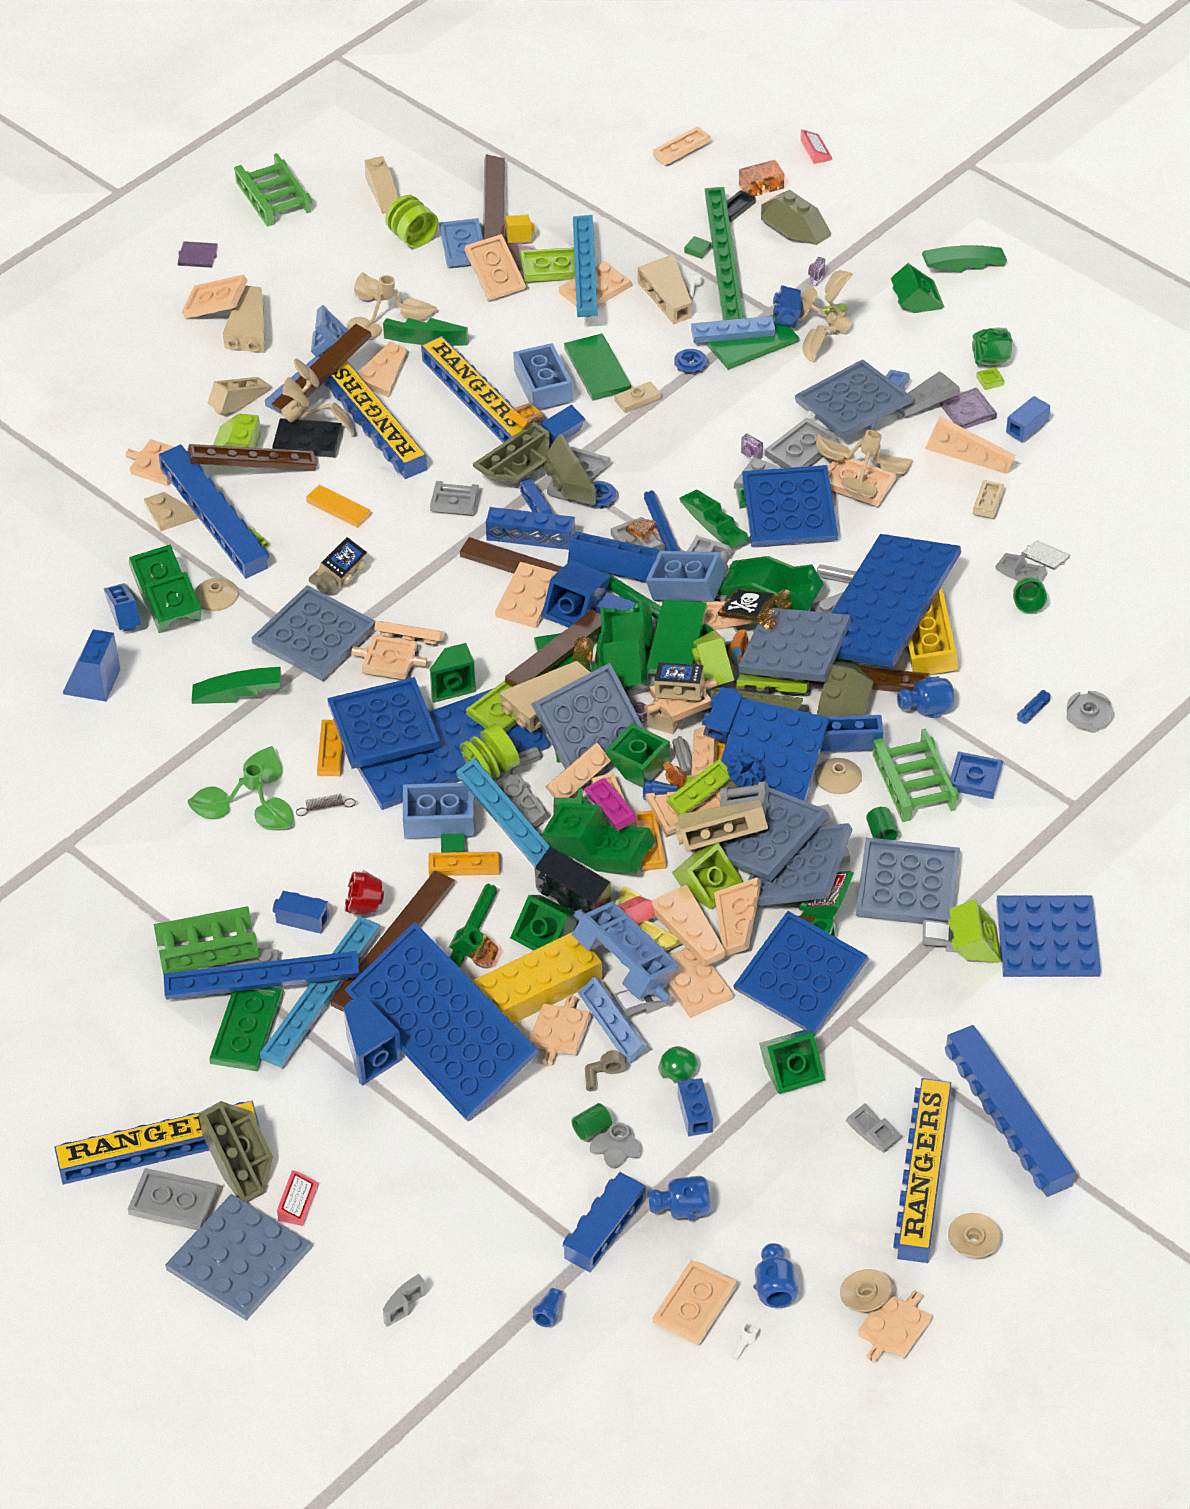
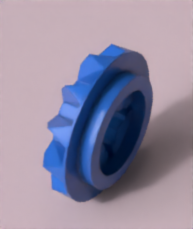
(685, 356)
(608, 493)
(736, 765)

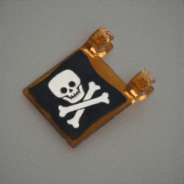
(754, 606)

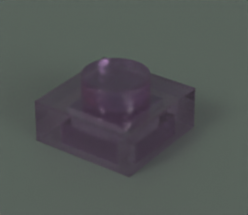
(817, 271)
(751, 447)

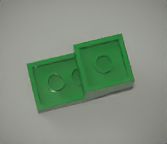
(772, 576)
(164, 587)
(624, 641)
(587, 837)

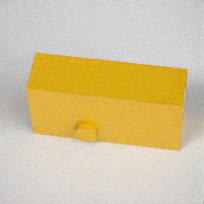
(932, 643)

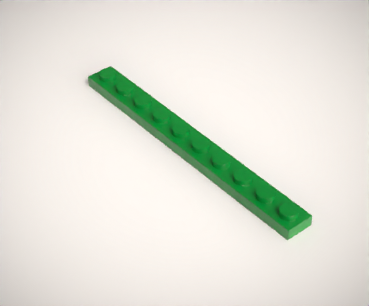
(723, 253)

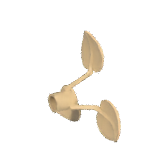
(369, 288)
(835, 320)
(300, 401)
(869, 444)

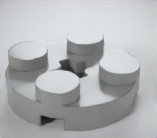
(1086, 720)

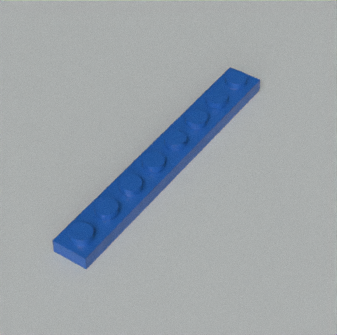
(261, 975)

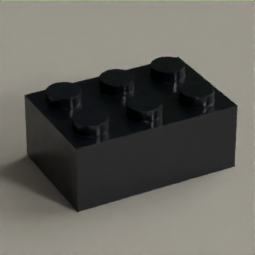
(571, 882)

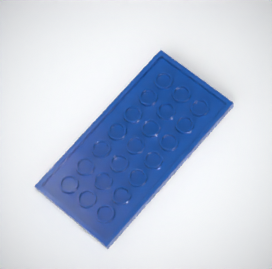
(892, 596)
(439, 764)
(444, 1021)

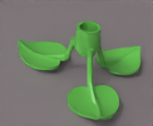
(258, 768)

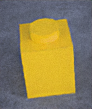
(518, 228)

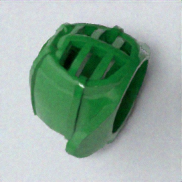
(992, 346)

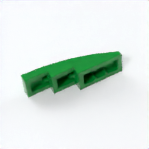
(958, 257)
(420, 332)
(713, 519)
(236, 684)

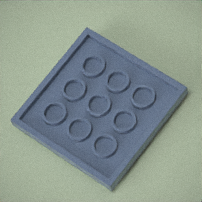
(853, 398)
(314, 632)
(797, 647)
(585, 714)
(769, 850)
(810, 871)
(907, 881)
(238, 1256)

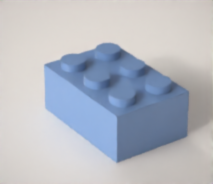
(543, 376)
(686, 576)
(437, 810)

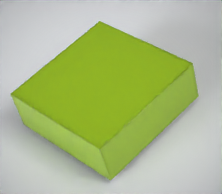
(990, 378)

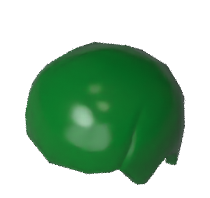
(1029, 595)
(678, 1064)

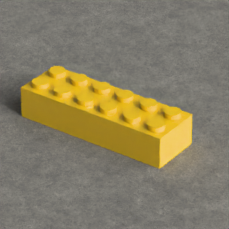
(540, 977)

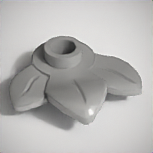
(616, 1148)

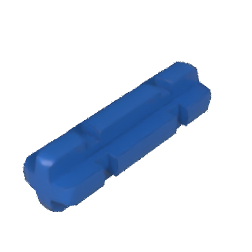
(1033, 706)

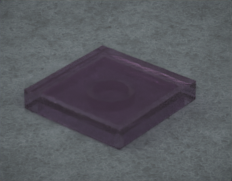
(969, 408)

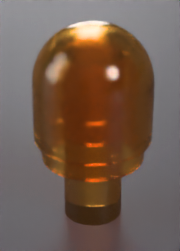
(675, 775)

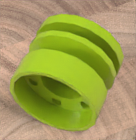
(411, 221)
(492, 752)

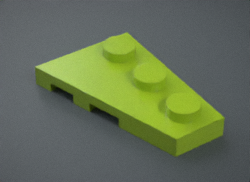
(779, 683)

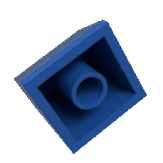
(574, 593)
(95, 668)
(371, 1039)

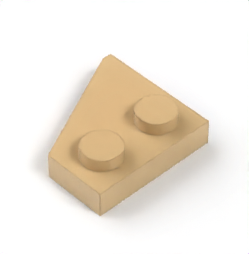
(168, 511)

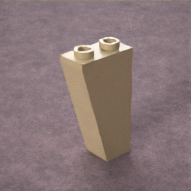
(666, 288)
(246, 323)
(518, 698)
(719, 824)

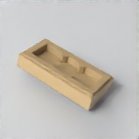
(637, 397)
(988, 499)

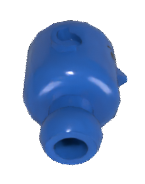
(929, 697)
(685, 1198)
(776, 1278)

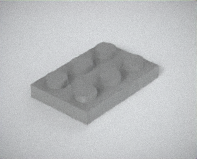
(798, 445)
(172, 1199)

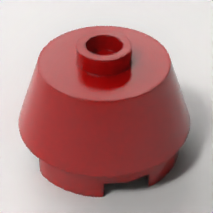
(364, 894)

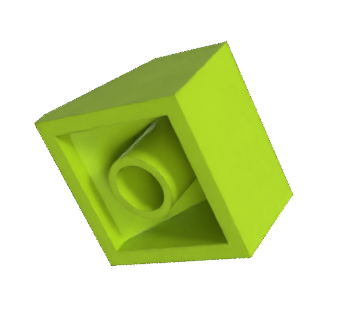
(239, 431)
(712, 654)
(707, 873)
(974, 933)

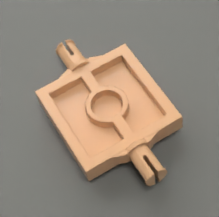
(147, 462)
(389, 657)
(678, 709)
(559, 1029)
(894, 1326)

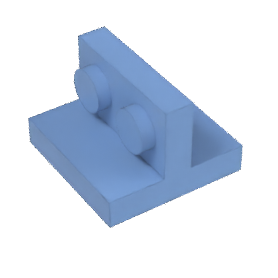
(327, 331)

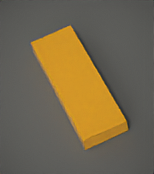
(525, 415)
(338, 505)
(329, 750)
(655, 856)
(465, 863)

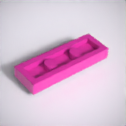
(612, 804)

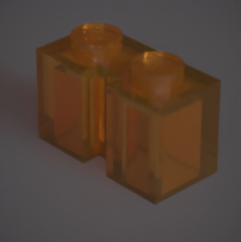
(761, 177)

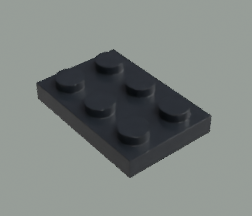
(308, 436)

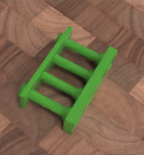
(260, 200)
(898, 788)
(210, 952)

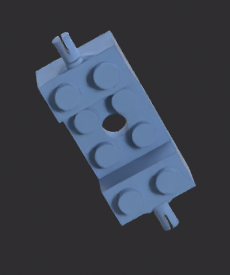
(648, 963)

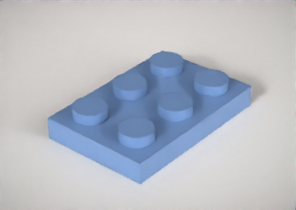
(456, 236)

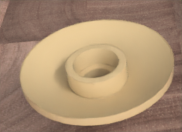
(216, 594)
(838, 775)
(974, 1227)
(866, 1290)

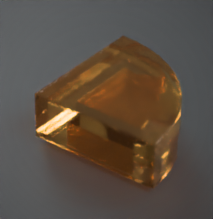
(641, 528)

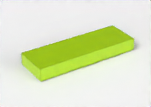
(699, 788)

